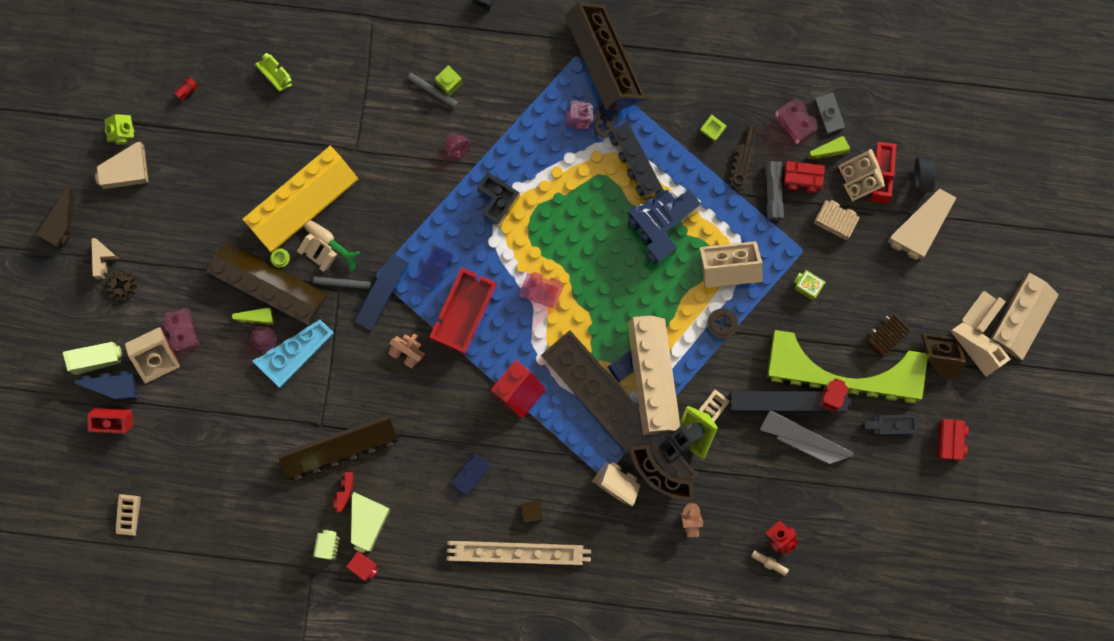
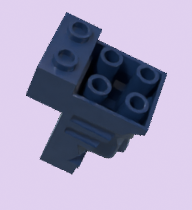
(659, 219)

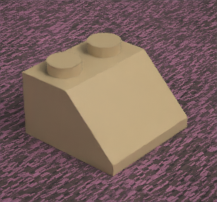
(152, 355)
(617, 483)

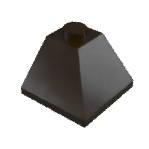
(944, 355)

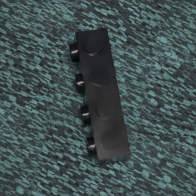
(636, 161)

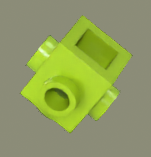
(119, 129)

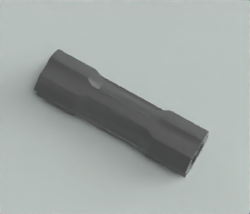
(773, 176)

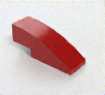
(885, 157)

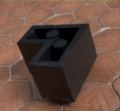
(501, 198)

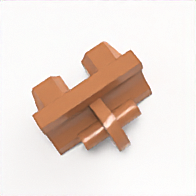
(400, 345)
(691, 519)

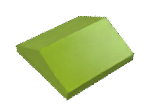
(699, 417)

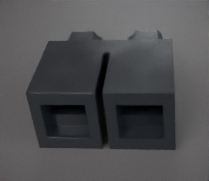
(682, 440)

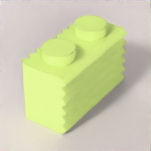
(326, 545)

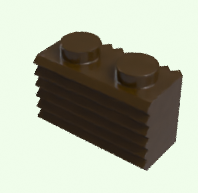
(888, 335)

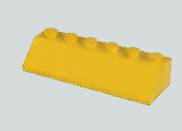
(300, 199)

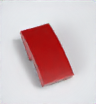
(342, 499)

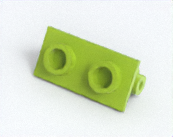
(278, 77)

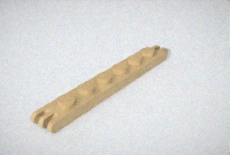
(518, 553)

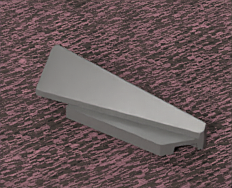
(803, 439)

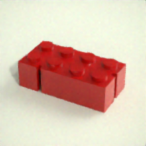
(463, 311)

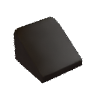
(531, 512)

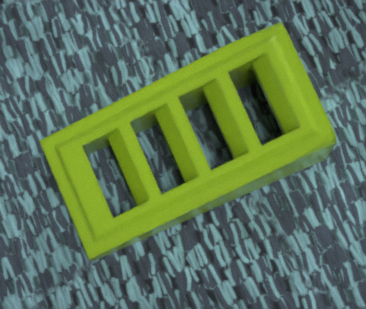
(835, 147)
(259, 316)

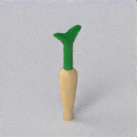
(327, 237)

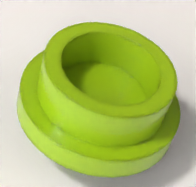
(280, 258)

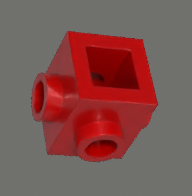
(782, 538)

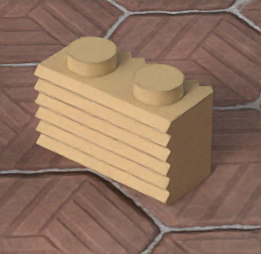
(836, 219)

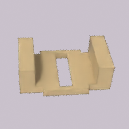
(310, 245)

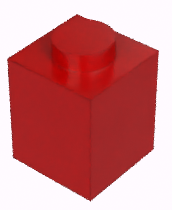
(363, 566)

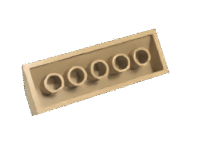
(653, 375)

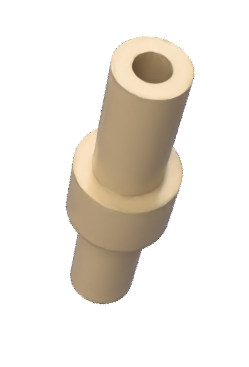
(769, 562)

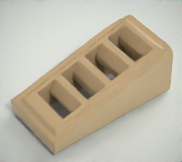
(720, 398)
(121, 506)

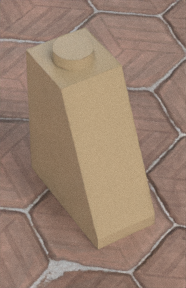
(124, 168)

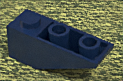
(116, 387)

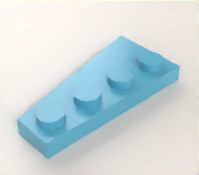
(293, 353)

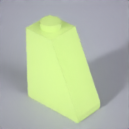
(92, 358)
(366, 522)

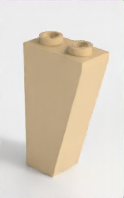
(921, 228)

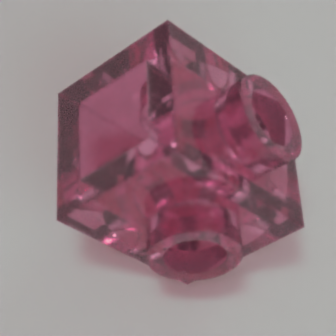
(580, 115)

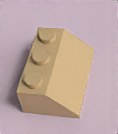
(731, 264)

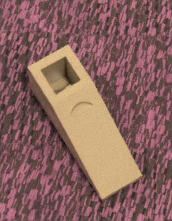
(984, 351)

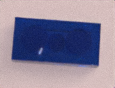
(435, 267)

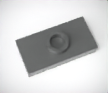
(829, 113)

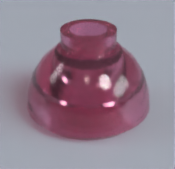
(457, 145)
(262, 338)

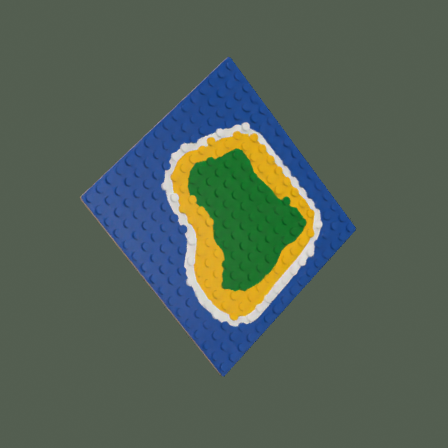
(577, 231)

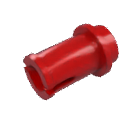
(186, 88)

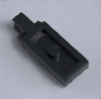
(893, 424)

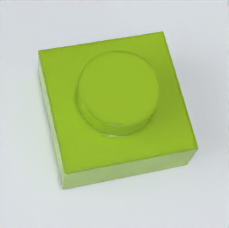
(713, 128)

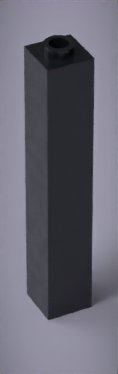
(781, 402)

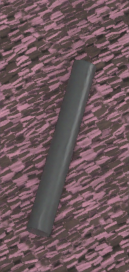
(431, 89)
(342, 282)

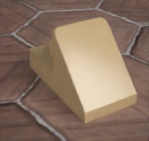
(99, 254)

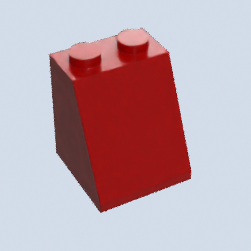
(518, 389)

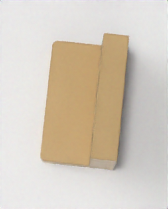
(983, 311)

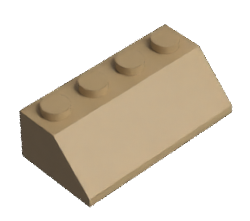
(1024, 316)

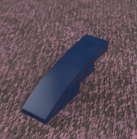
(381, 292)

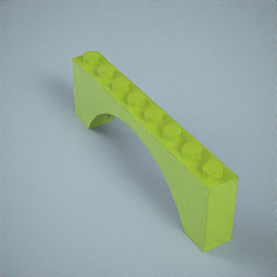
(791, 364)

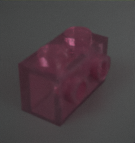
(796, 120)
(542, 290)
(181, 330)

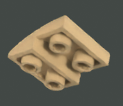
(861, 175)

